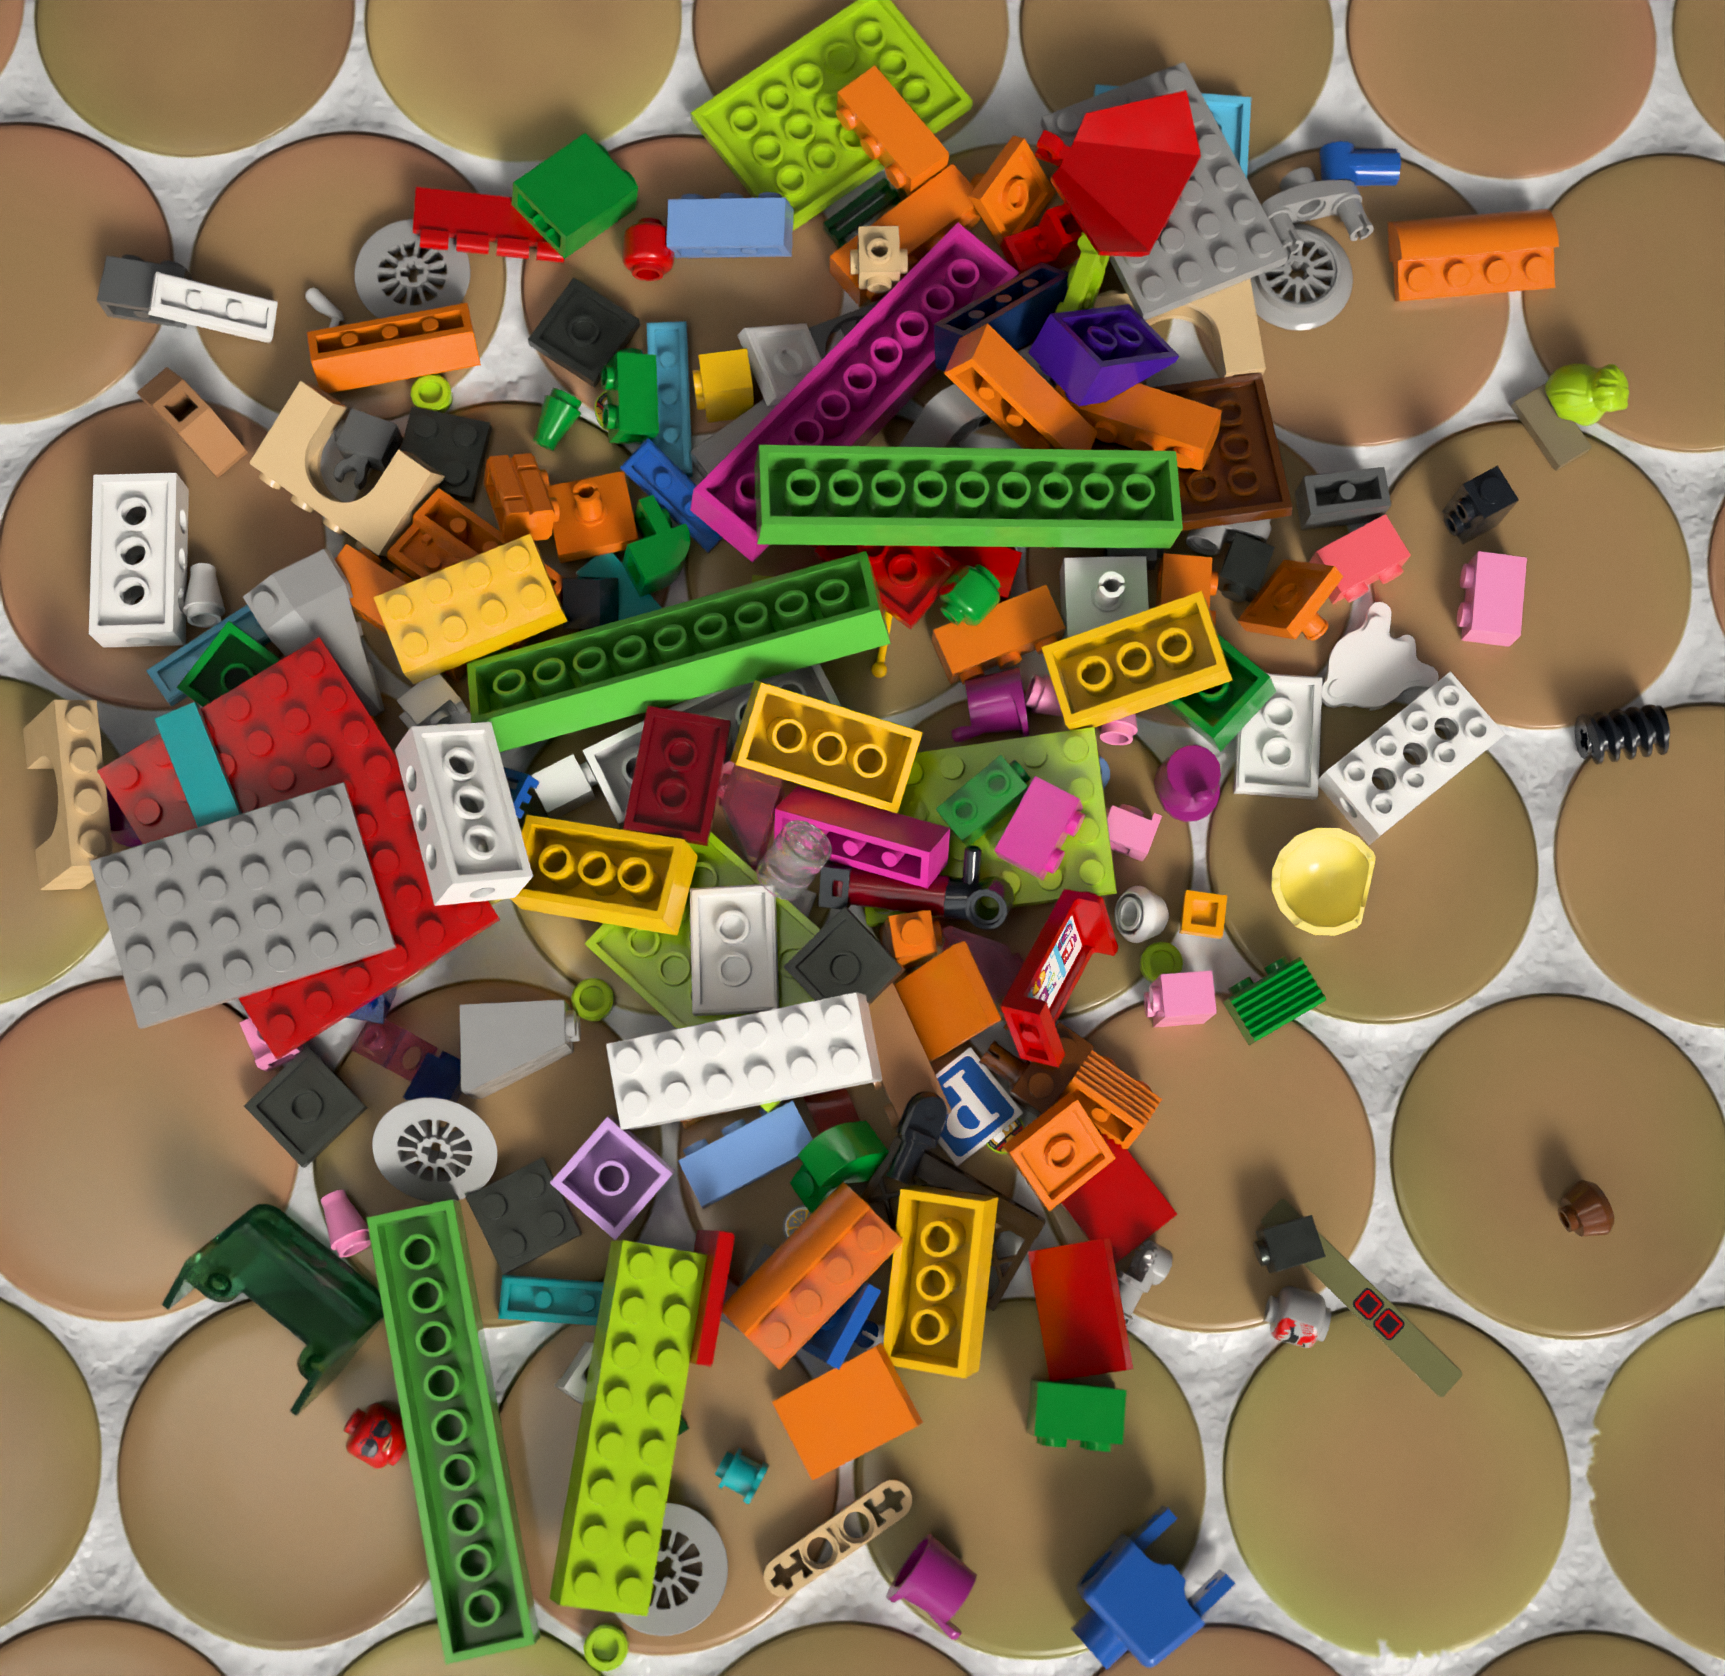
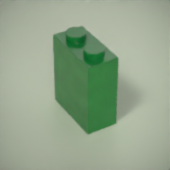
(575, 195)

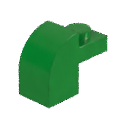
(660, 556)
(837, 1155)

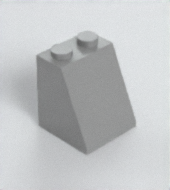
(512, 1041)

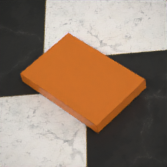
(947, 1001)
(847, 1412)

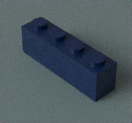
(1013, 310)

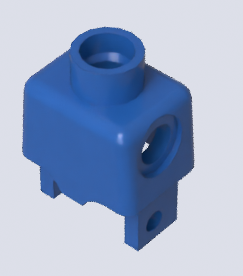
(1141, 1602)

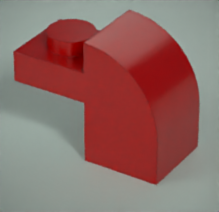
(1050, 242)

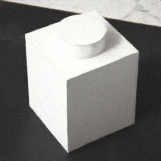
(565, 786)

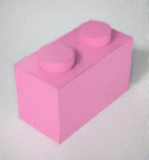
(1492, 598)
(1181, 999)

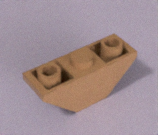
(192, 421)

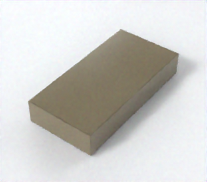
(1556, 437)

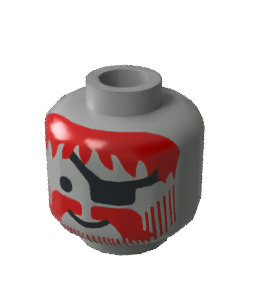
(1298, 1317)

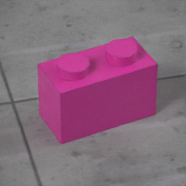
(1040, 828)

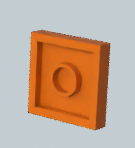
(1011, 190)
(593, 517)
(1291, 601)
(1059, 1151)

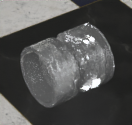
(793, 860)

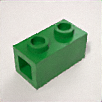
(631, 397)
(984, 799)

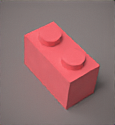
(1363, 558)

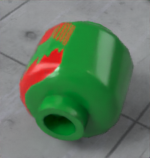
(969, 595)

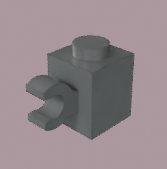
(365, 444)

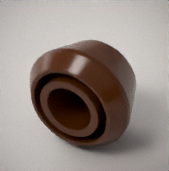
(1586, 1210)

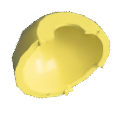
(1323, 880)

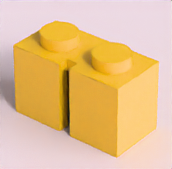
(723, 385)

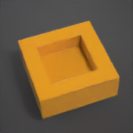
(1203, 914)

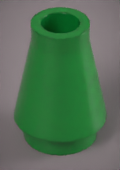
(556, 418)

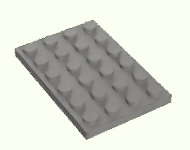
(1218, 225)
(242, 905)

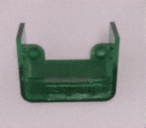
(294, 1283)

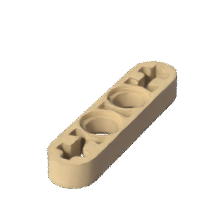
(842, 1543)

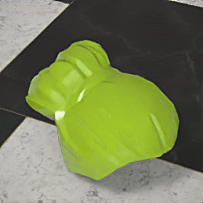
(1587, 392)

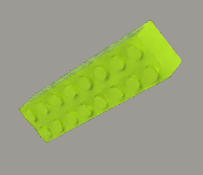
(628, 1429)

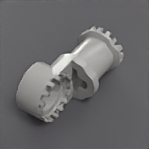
(1147, 1269)

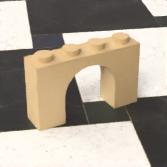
(1226, 319)
(292, 460)
(69, 741)

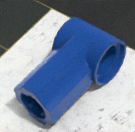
(1361, 166)

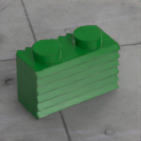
(1273, 1000)

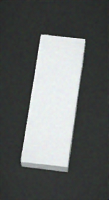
(212, 307)

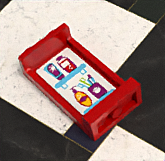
(1051, 971)

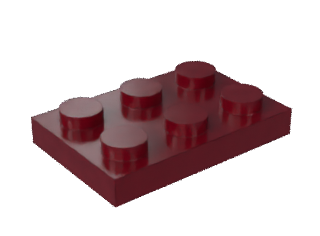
(677, 775)

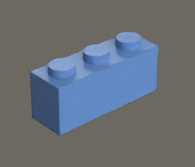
(730, 226)
(744, 1153)

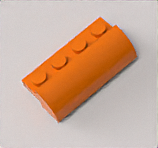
(1473, 254)
(448, 534)
(811, 1275)

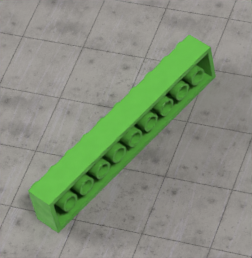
(966, 497)
(679, 652)
(453, 1431)

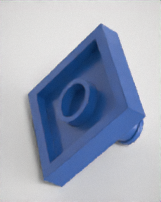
(845, 1327)

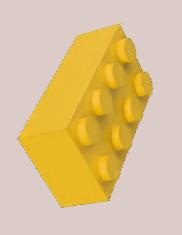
(470, 609)
(1136, 663)
(825, 747)
(606, 874)
(940, 1280)

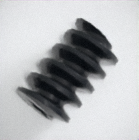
(1622, 731)

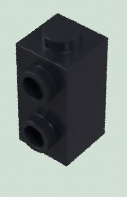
(1479, 505)

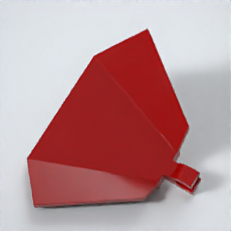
(1125, 171)

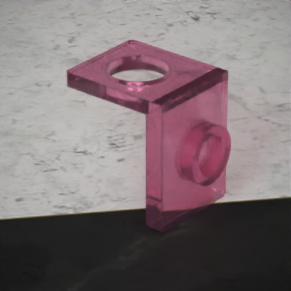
(388, 1044)

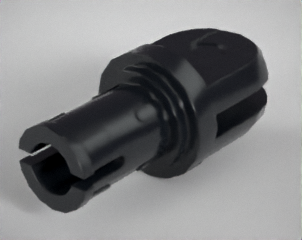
(918, 1130)

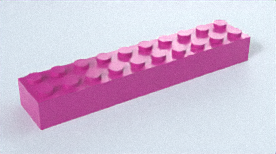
(858, 381)

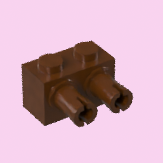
(1037, 1084)

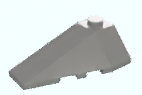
(311, 603)

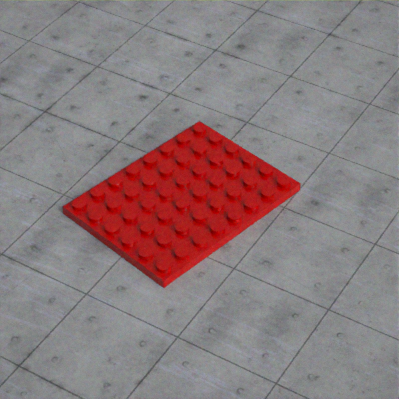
(284, 738)

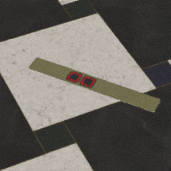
(1375, 1310)

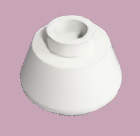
(1140, 914)

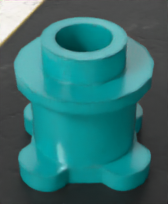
(741, 1474)

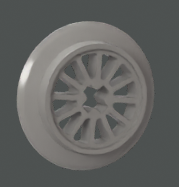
(380, 250)
(1317, 310)
(434, 1185)
(713, 1580)

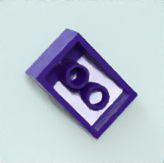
(1099, 352)

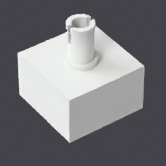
(1101, 591)

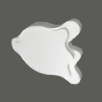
(1373, 667)

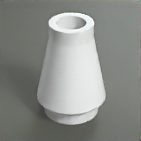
(203, 597)

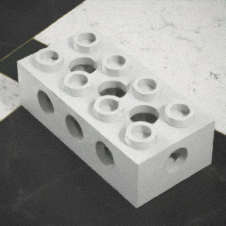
(119, 543)
(1411, 731)
(463, 813)

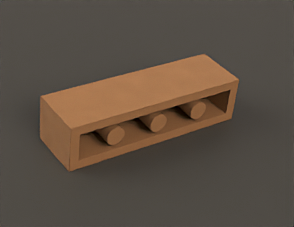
(900, 1056)

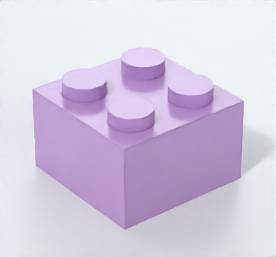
(612, 1177)

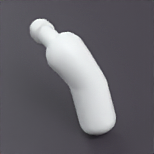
(324, 306)

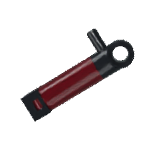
(946, 896)

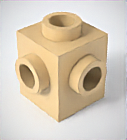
(878, 258)

